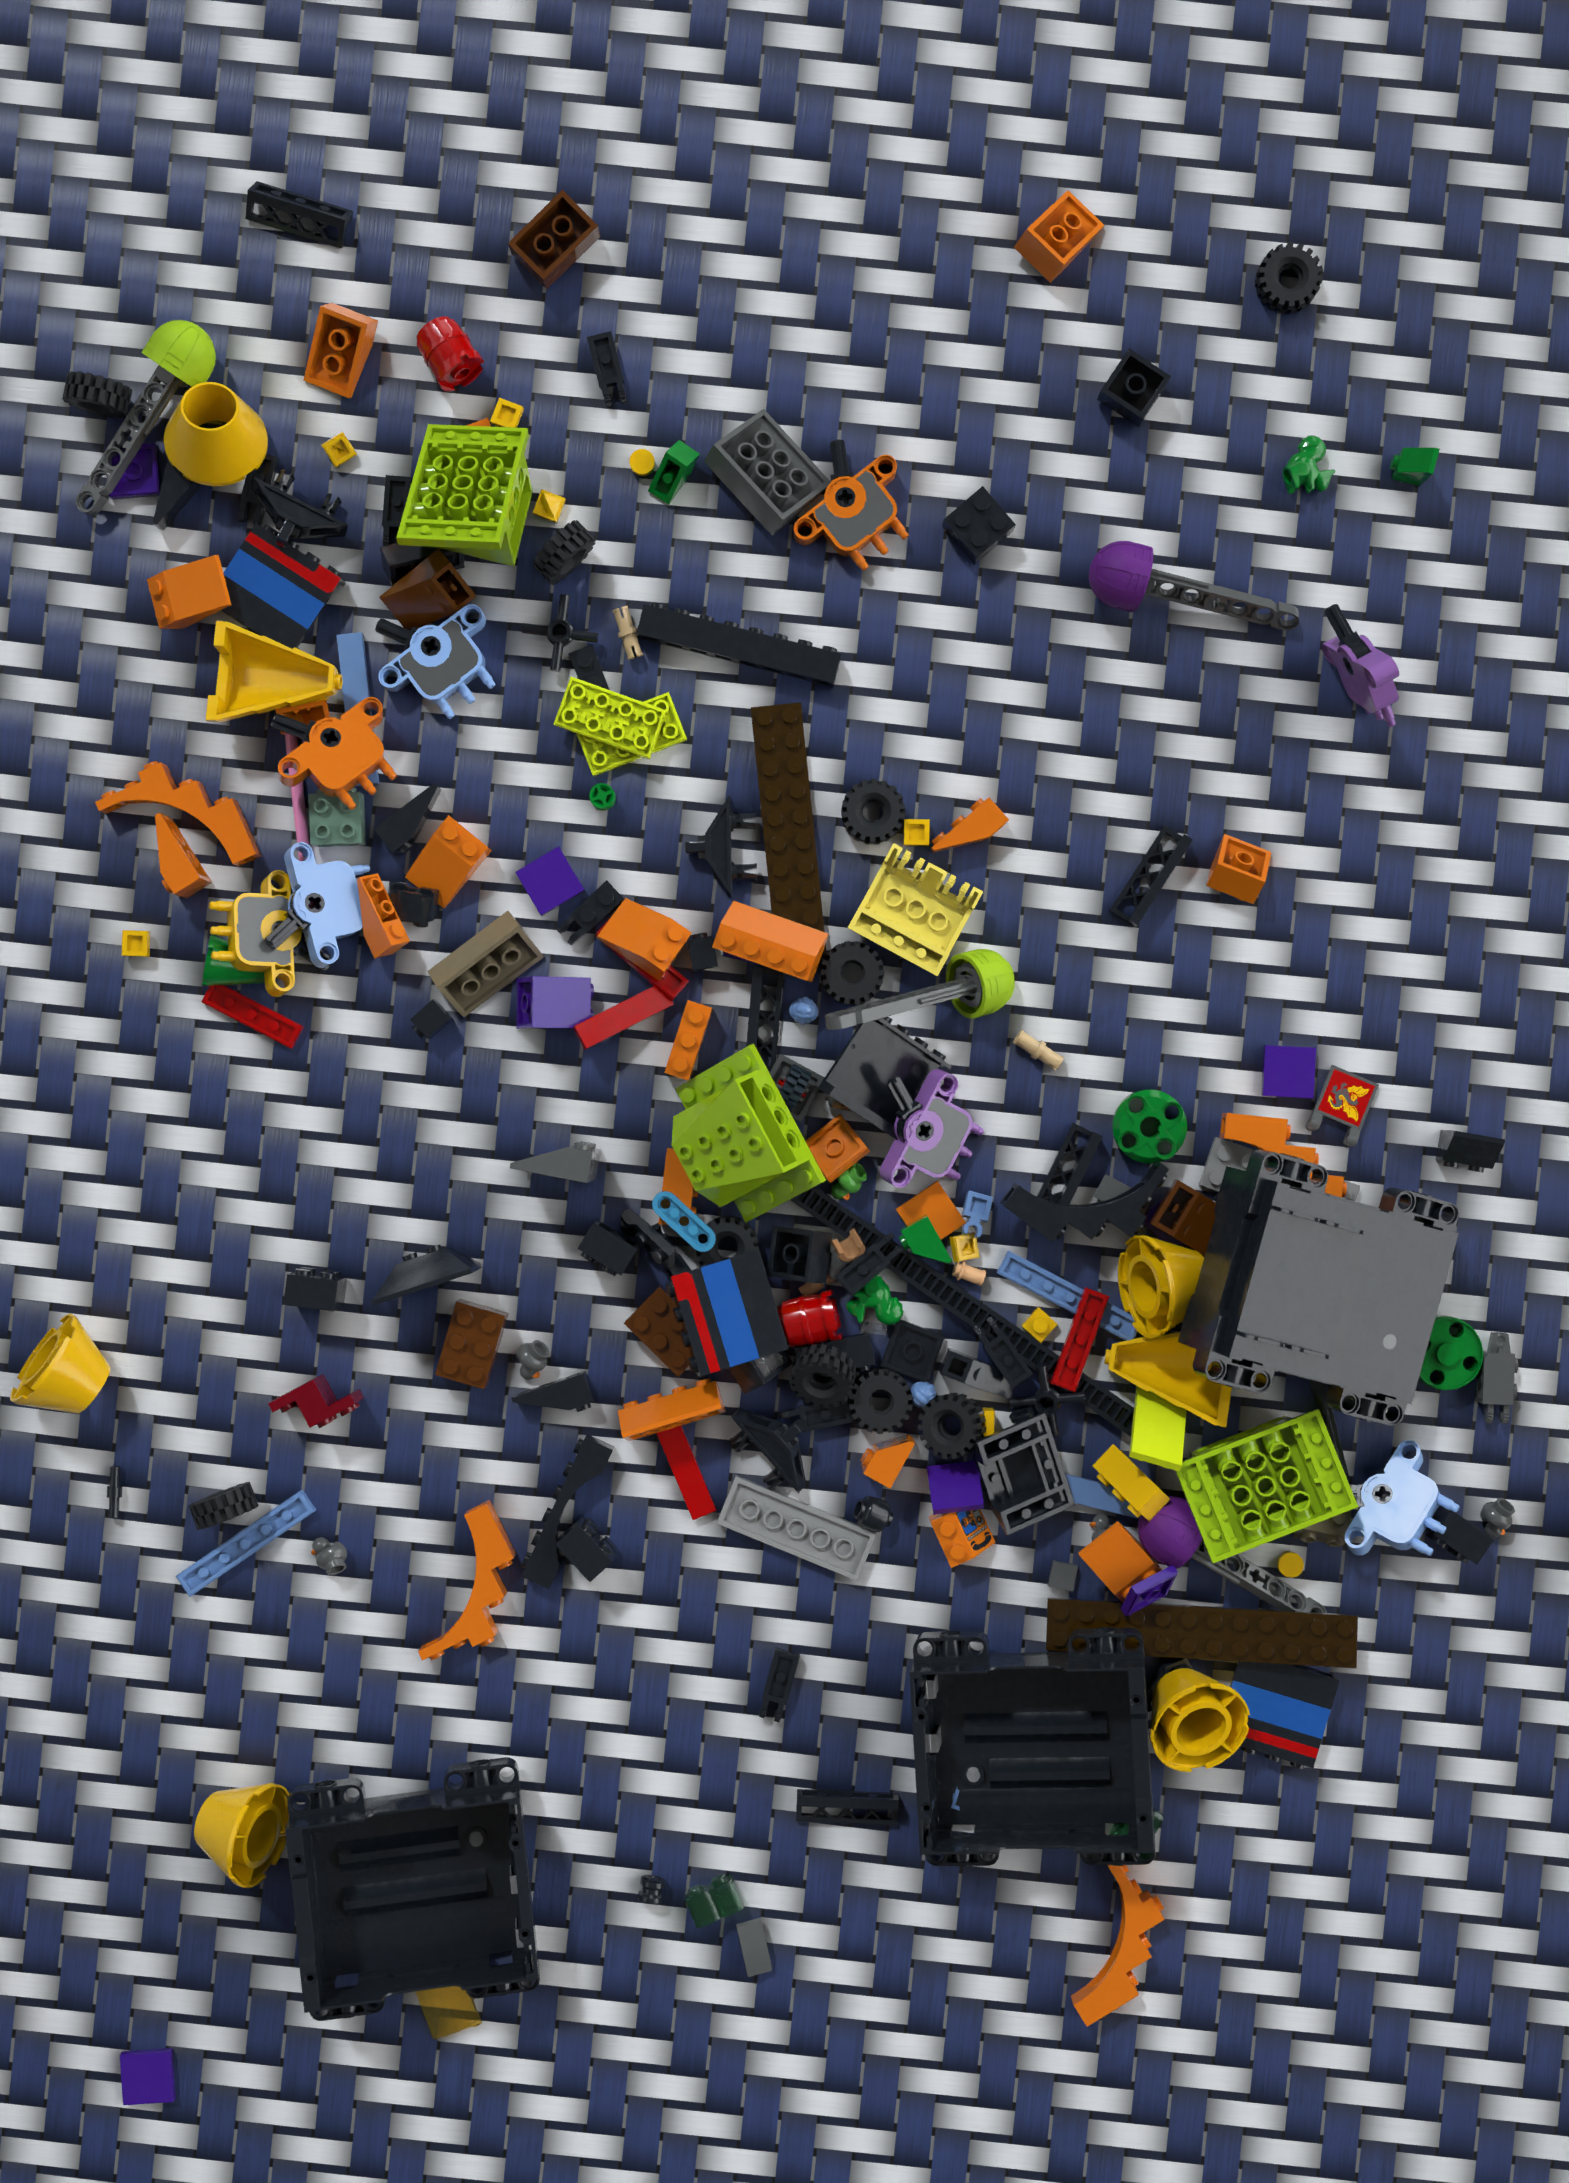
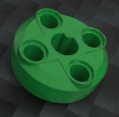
(1149, 1126)
(1448, 1352)

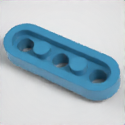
(672, 1218)

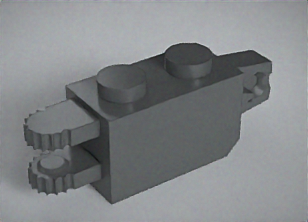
(1496, 1378)

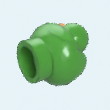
(849, 1182)

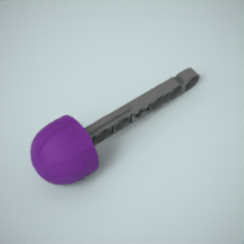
(1124, 573)
(1174, 1539)

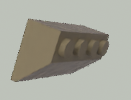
(485, 964)

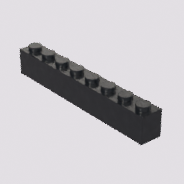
(738, 644)

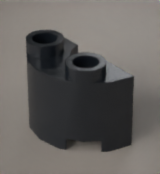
(414, 904)

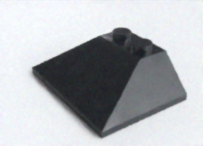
(424, 1272)
(1022, 1474)

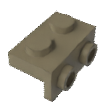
(1328, 1531)

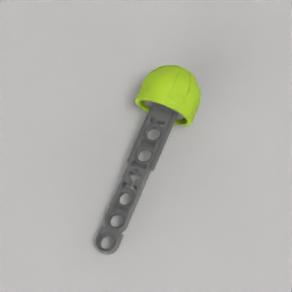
(182, 354)
(975, 983)

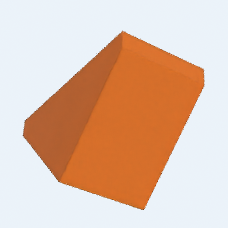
(305, 712)

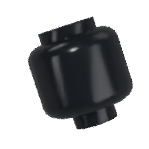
(873, 1513)

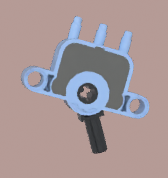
(442, 671)

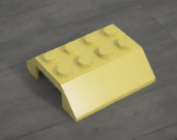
(914, 911)

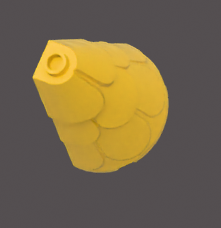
(264, 675)
(1167, 1370)

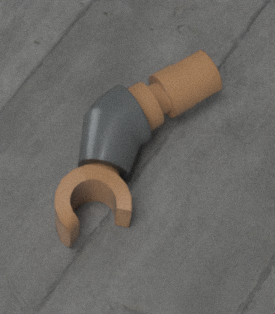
(842, 1256)

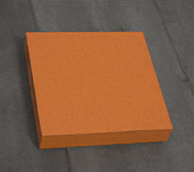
(836, 1148)
(937, 1206)

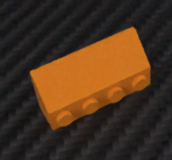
(770, 941)
(671, 1410)

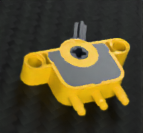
(248, 923)

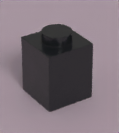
(701, 952)
(430, 1019)

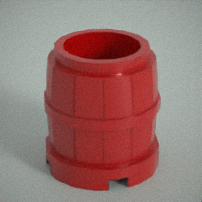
(449, 353)
(810, 1319)

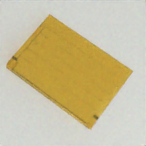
(448, 2010)

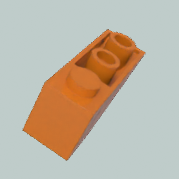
(976, 827)
(379, 918)

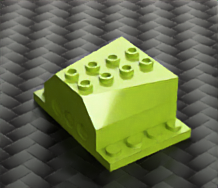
(469, 492)
(741, 1138)
(1264, 1484)

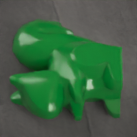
(1303, 469)
(878, 1296)

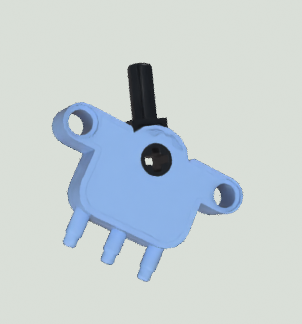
(336, 902)
(1406, 1509)

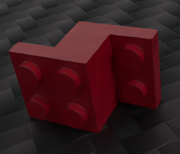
(317, 1402)

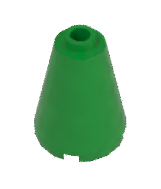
(223, 972)

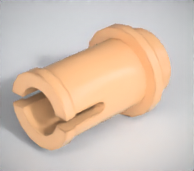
(968, 1273)

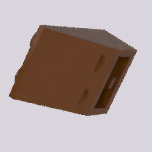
(428, 593)
(1186, 1216)

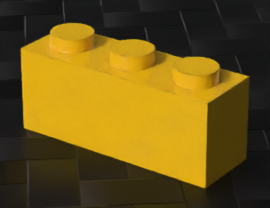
(1130, 1483)

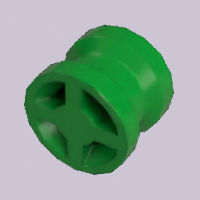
(600, 792)

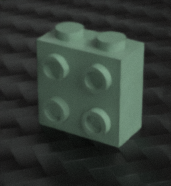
(334, 823)

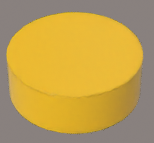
(642, 462)
(1290, 1564)

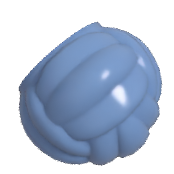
(803, 1010)
(922, 1393)

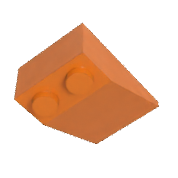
(1058, 236)
(339, 349)
(188, 593)
(448, 860)
(177, 861)
(644, 937)
(1119, 1560)

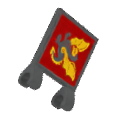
(1345, 1100)

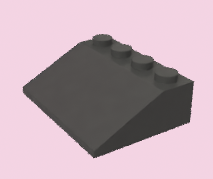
(766, 471)
(570, 1163)

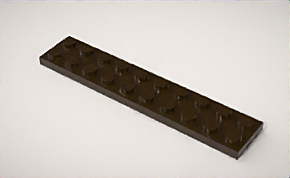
(787, 814)

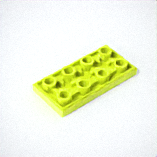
(610, 718)
(606, 757)
(1157, 1431)

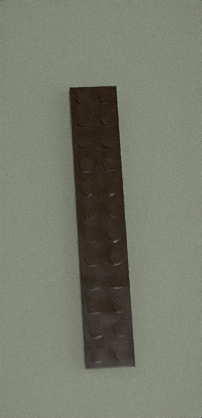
(1214, 1632)

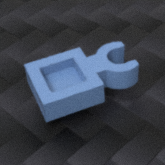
(976, 1209)

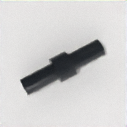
(114, 1491)

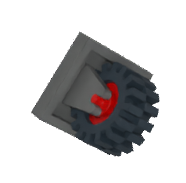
(796, 1085)

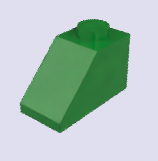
(1414, 465)
(673, 471)
(924, 1240)

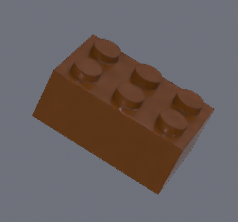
(554, 239)
(657, 1328)
(471, 1343)

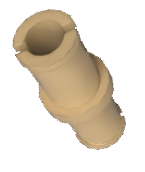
(627, 632)
(1038, 1050)

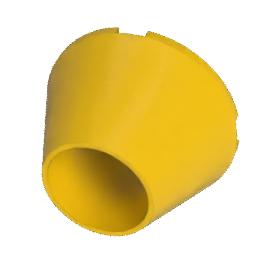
(215, 454)
(1157, 1283)
(62, 1370)
(1196, 1720)
(244, 1830)

